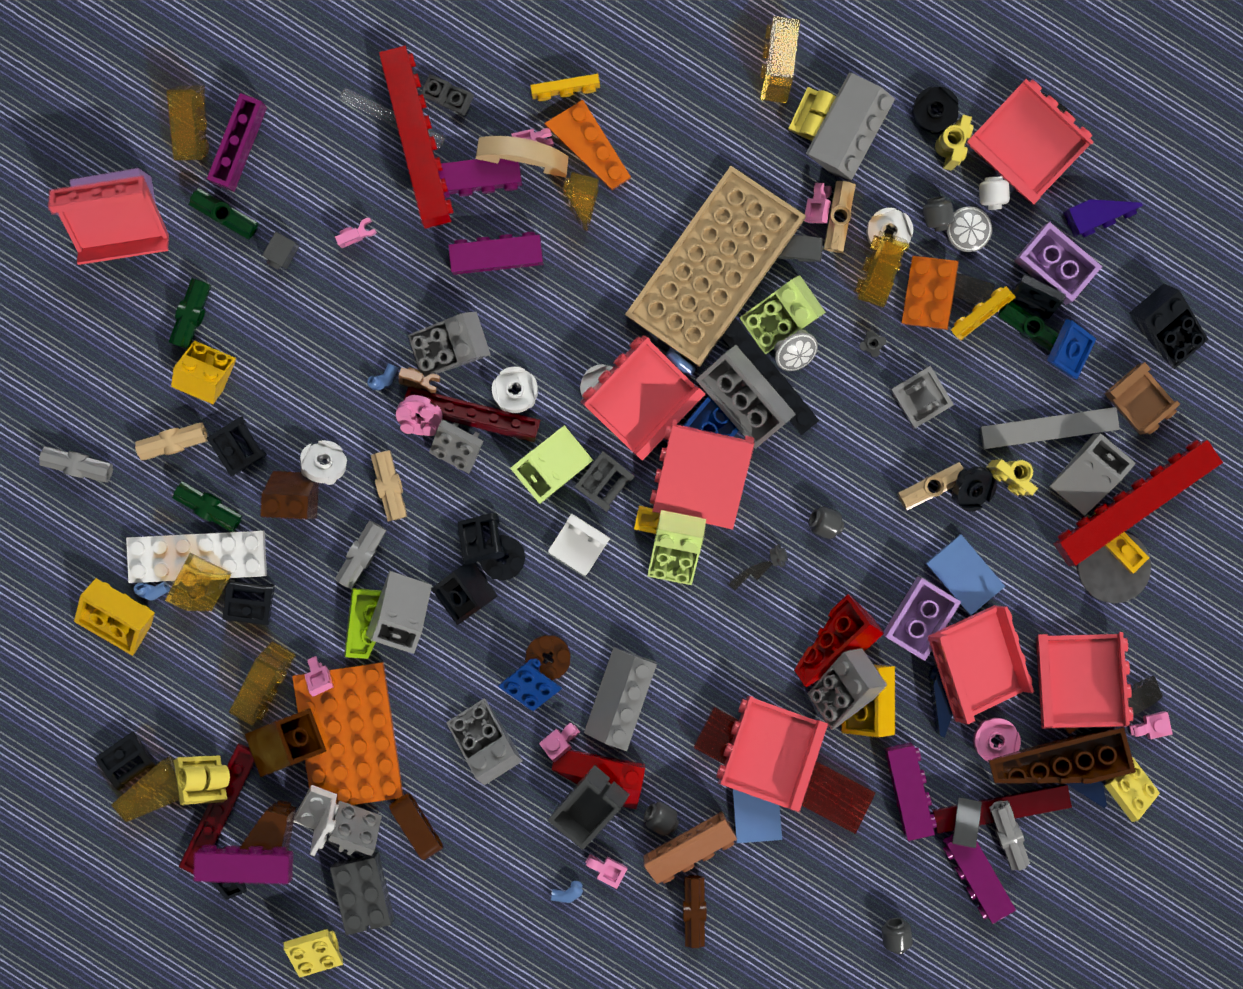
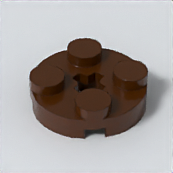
(560, 652)

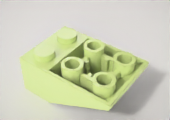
(782, 314)
(551, 464)
(676, 547)

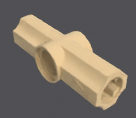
(836, 230)
(171, 441)
(389, 485)
(919, 492)

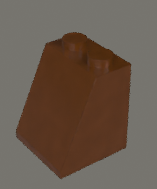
(289, 496)
(285, 742)
(273, 827)

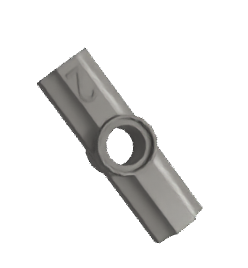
(76, 464)
(360, 554)
(1009, 835)

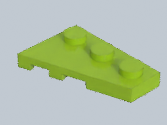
(360, 614)

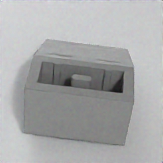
(449, 344)
(1092, 473)
(400, 612)
(846, 687)
(484, 742)

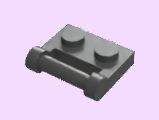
(599, 475)

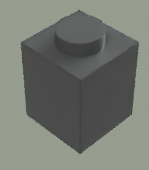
(280, 251)

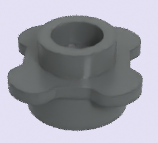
(872, 337)
(778, 556)

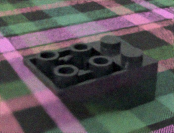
(1169, 324)

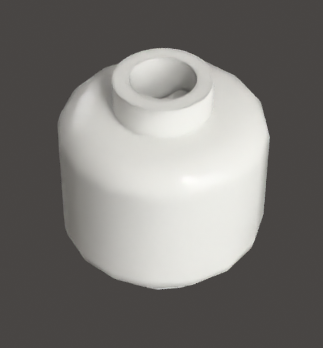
(994, 192)

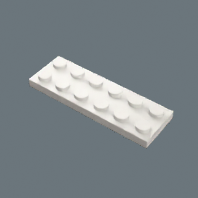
(164, 556)

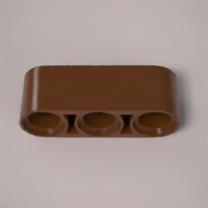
(416, 826)

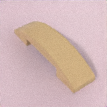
(524, 151)

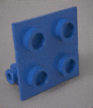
(530, 685)

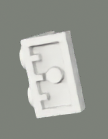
(578, 544)
(317, 813)

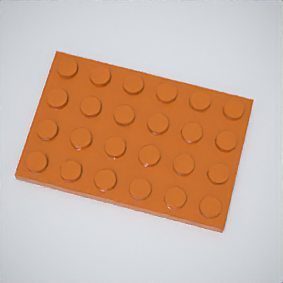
(357, 735)

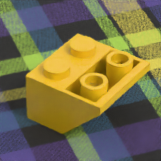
(202, 372)

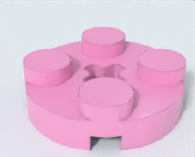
(411, 423)
(989, 729)

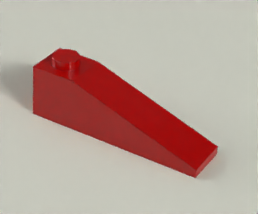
(846, 630)
(625, 773)

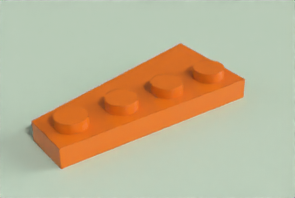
(585, 138)

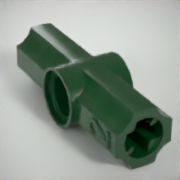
(234, 221)
(190, 313)
(1019, 318)
(207, 506)

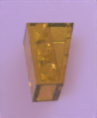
(780, 59)
(188, 122)
(881, 268)
(261, 683)
(150, 792)

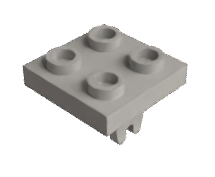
(921, 397)
(456, 446)
(355, 829)

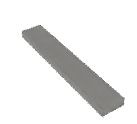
(1049, 428)

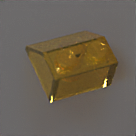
(581, 196)
(198, 585)

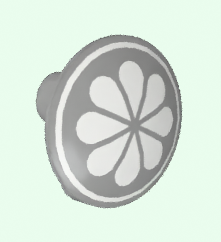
(970, 229)
(796, 351)

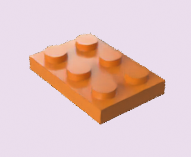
(930, 292)

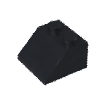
(464, 592)

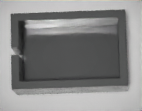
(588, 807)
(362, 893)

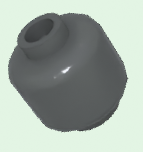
(938, 213)
(826, 522)
(661, 818)
(897, 935)

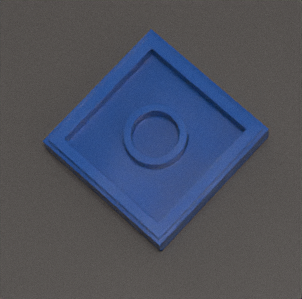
(1071, 349)

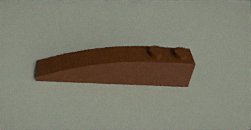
(1073, 759)

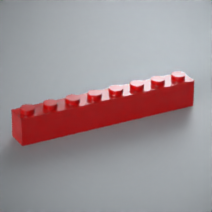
(415, 137)
(1137, 503)

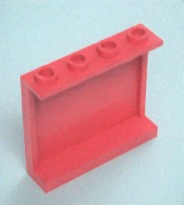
(1030, 141)
(110, 219)
(641, 397)
(702, 474)
(980, 662)
(1083, 681)
(771, 753)

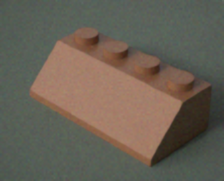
(689, 848)

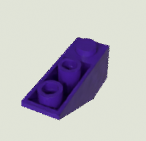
(1094, 213)

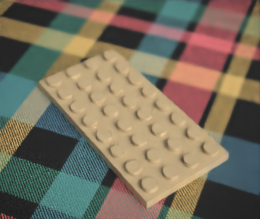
(715, 266)

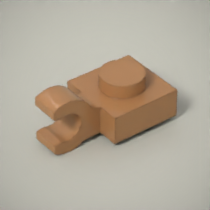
(414, 378)

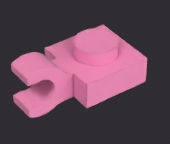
(536, 136)
(818, 207)
(350, 236)
(319, 678)
(1154, 725)
(557, 743)
(609, 871)

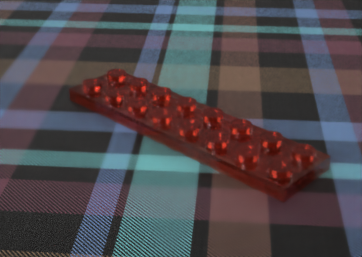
(827, 792)

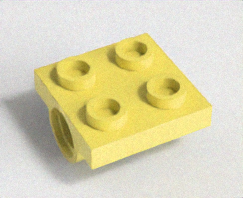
(811, 113)
(958, 134)
(1005, 471)
(201, 779)
(1133, 792)
(314, 952)

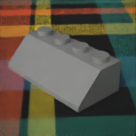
(850, 126)
(745, 396)
(620, 698)

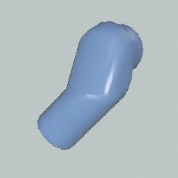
(683, 365)
(383, 381)
(151, 592)
(569, 895)

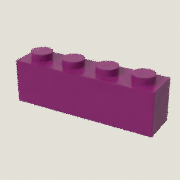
(237, 142)
(480, 175)
(495, 254)
(910, 791)
(243, 865)
(981, 880)

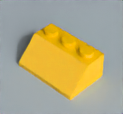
(113, 616)
(878, 716)

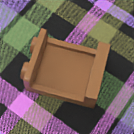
(1141, 400)

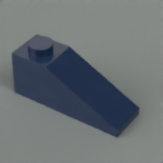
(941, 706)

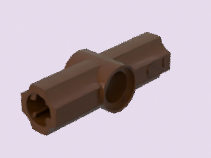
(694, 911)

